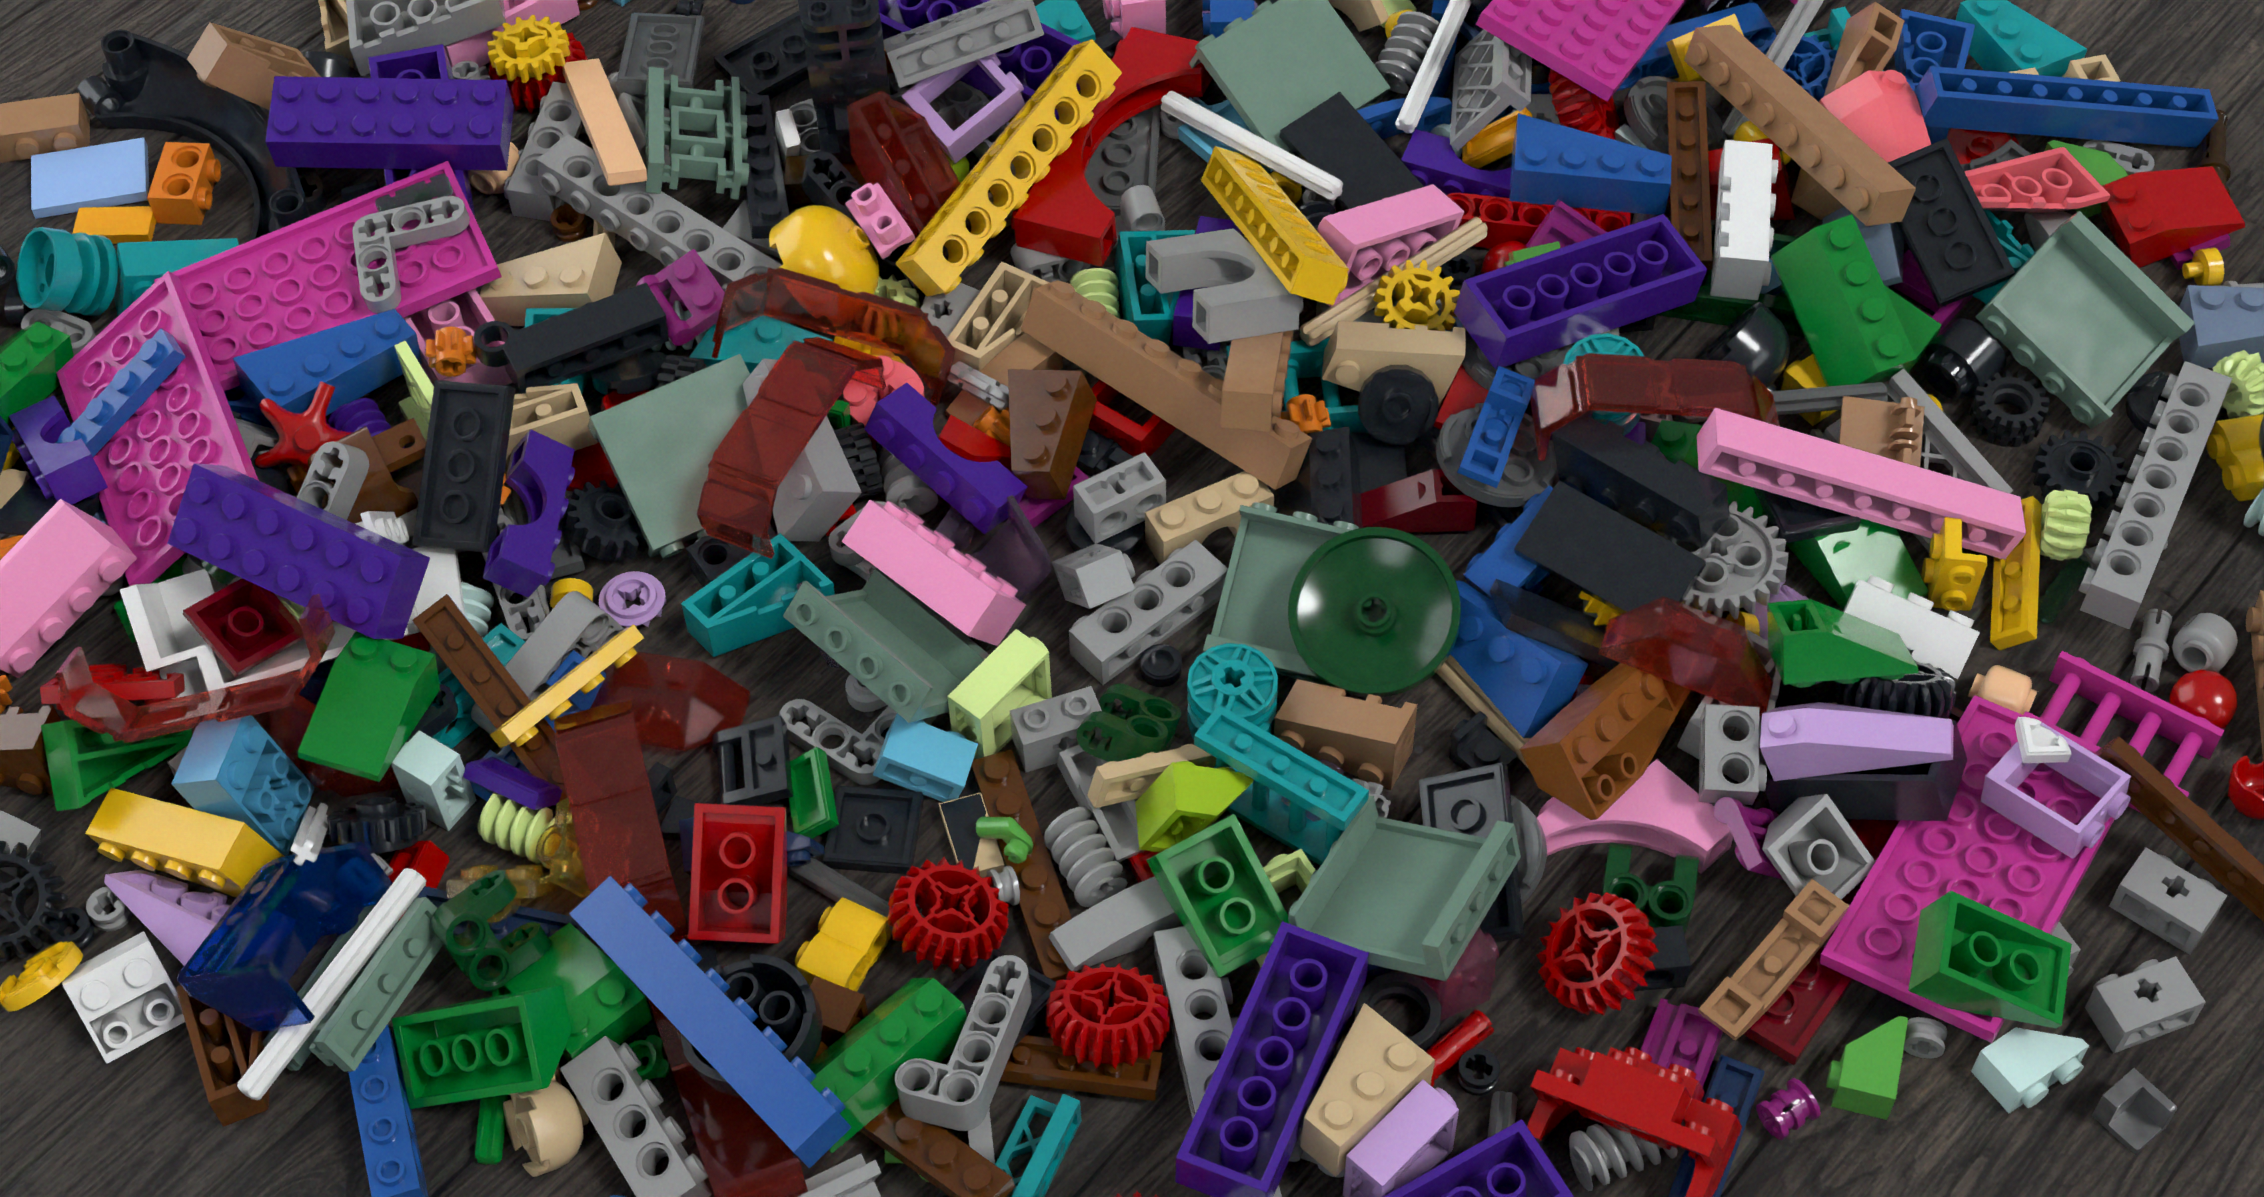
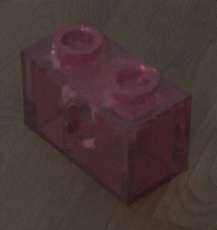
(1471, 977)

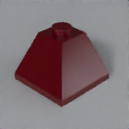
(244, 625)

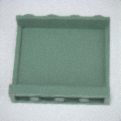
(1288, 64)
(2084, 319)
(664, 447)
(1259, 583)
(889, 643)
(1406, 891)

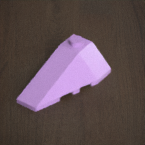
(1845, 739)
(168, 910)

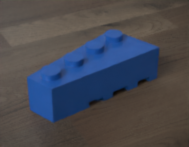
(1931, 42)
(1586, 170)
(348, 356)
(1515, 672)

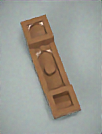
(1776, 961)

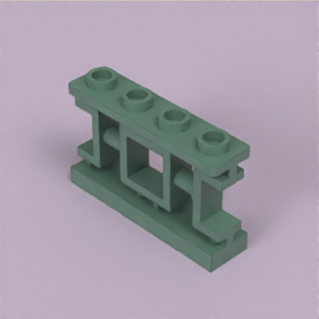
(694, 155)
(374, 993)

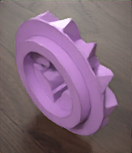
(629, 587)

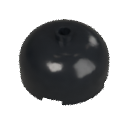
(1754, 341)
(780, 1000)

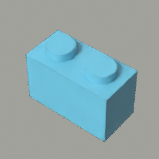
(925, 759)

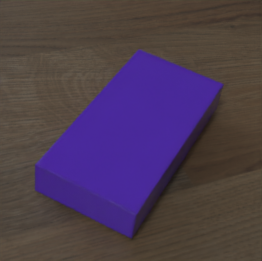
(512, 783)

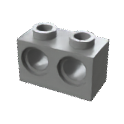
(1118, 497)
(1721, 753)

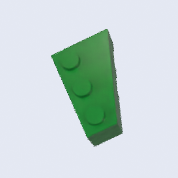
(90, 763)

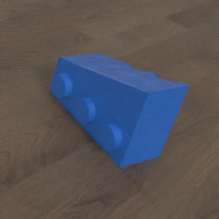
(1502, 562)

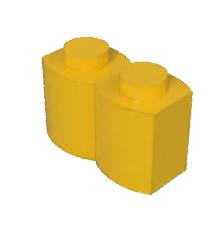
(2238, 453)
(845, 946)

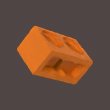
(184, 183)

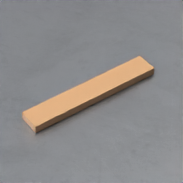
(604, 122)

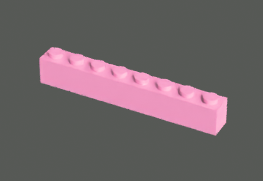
(1857, 482)

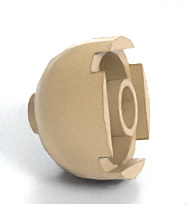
(546, 1125)

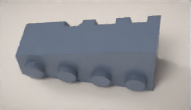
(2224, 323)

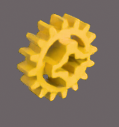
(528, 48)
(1416, 297)

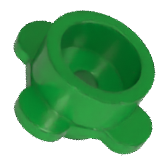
(652, 1049)

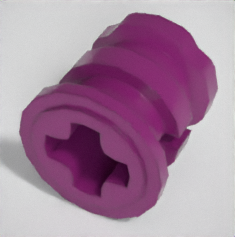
(1796, 1096)

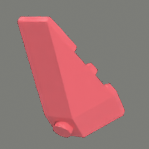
(1881, 113)
(2036, 184)

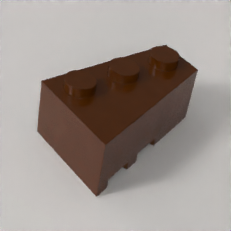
(1048, 428)
(23, 750)
(223, 1056)

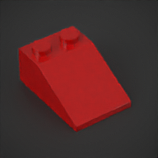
(2168, 212)
(738, 873)

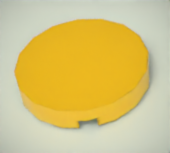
(40, 975)

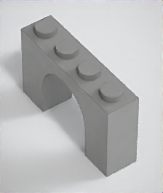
(1242, 290)

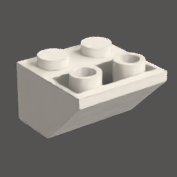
(124, 997)

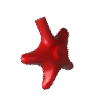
(299, 432)

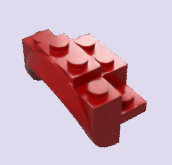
(1641, 1101)

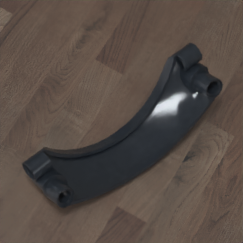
(159, 90)

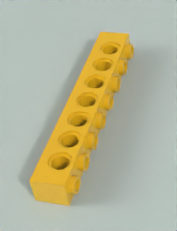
(1275, 227)
(924, 258)

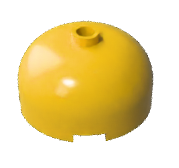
(826, 247)

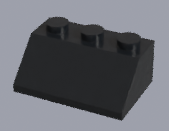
(1327, 480)

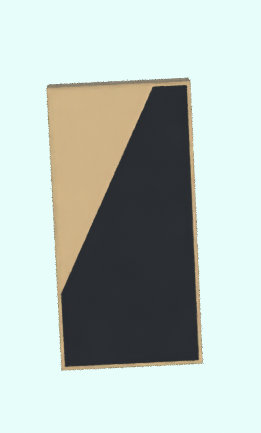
(960, 825)

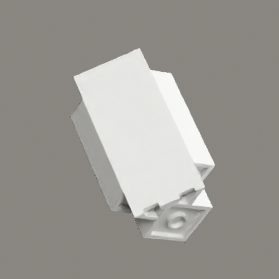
(173, 644)

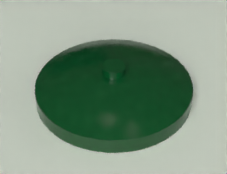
(1374, 612)

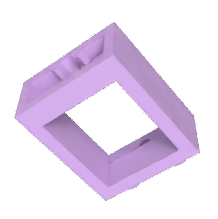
(980, 125)
(2083, 768)
(1403, 1144)

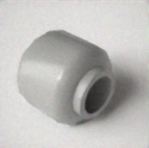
(2204, 643)

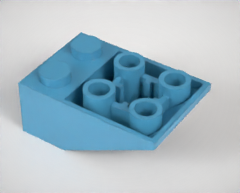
(245, 777)

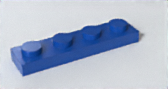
(125, 392)

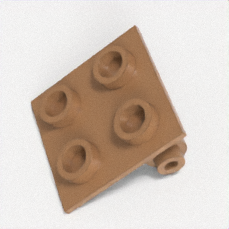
(1883, 427)

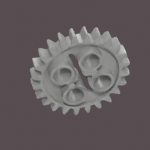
(1741, 565)

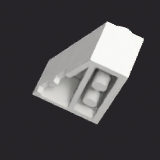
(1926, 634)

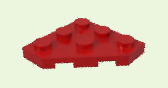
(135, 686)

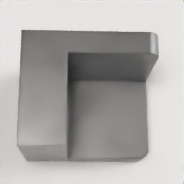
(2134, 1111)

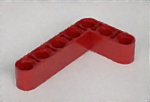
(1520, 220)

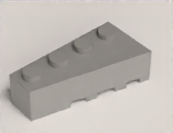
(405, 25)
(818, 483)

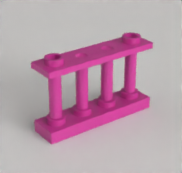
(2119, 697)

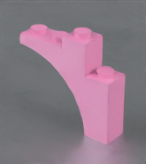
(1652, 814)

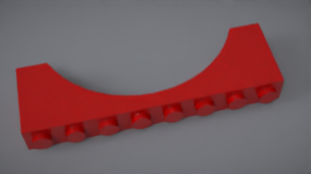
(1061, 209)

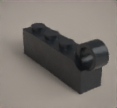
(575, 340)

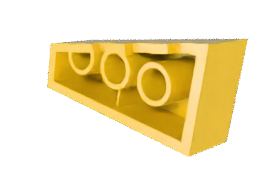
(179, 841)

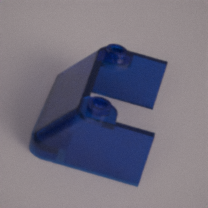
(272, 929)

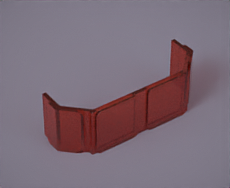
(841, 313)
(1646, 387)
(772, 434)
(109, 713)
(616, 806)
(733, 1140)

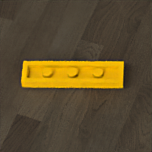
(2017, 585)
(555, 699)

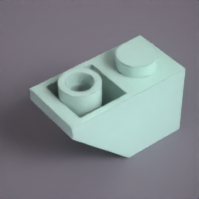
(2026, 1063)

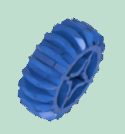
(1809, 63)

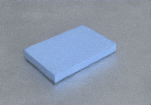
(89, 177)

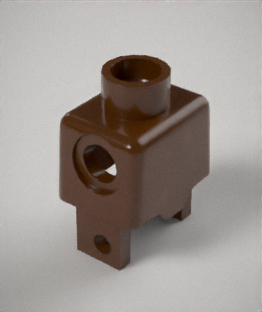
(386, 455)

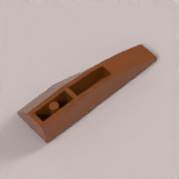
(1603, 739)

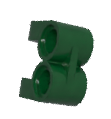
(1133, 733)
(1673, 894)
(477, 905)

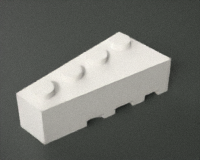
(1743, 220)

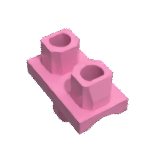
(879, 219)

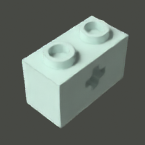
(433, 778)

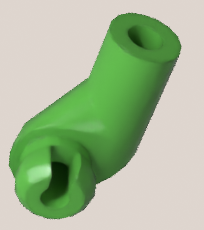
(1006, 828)

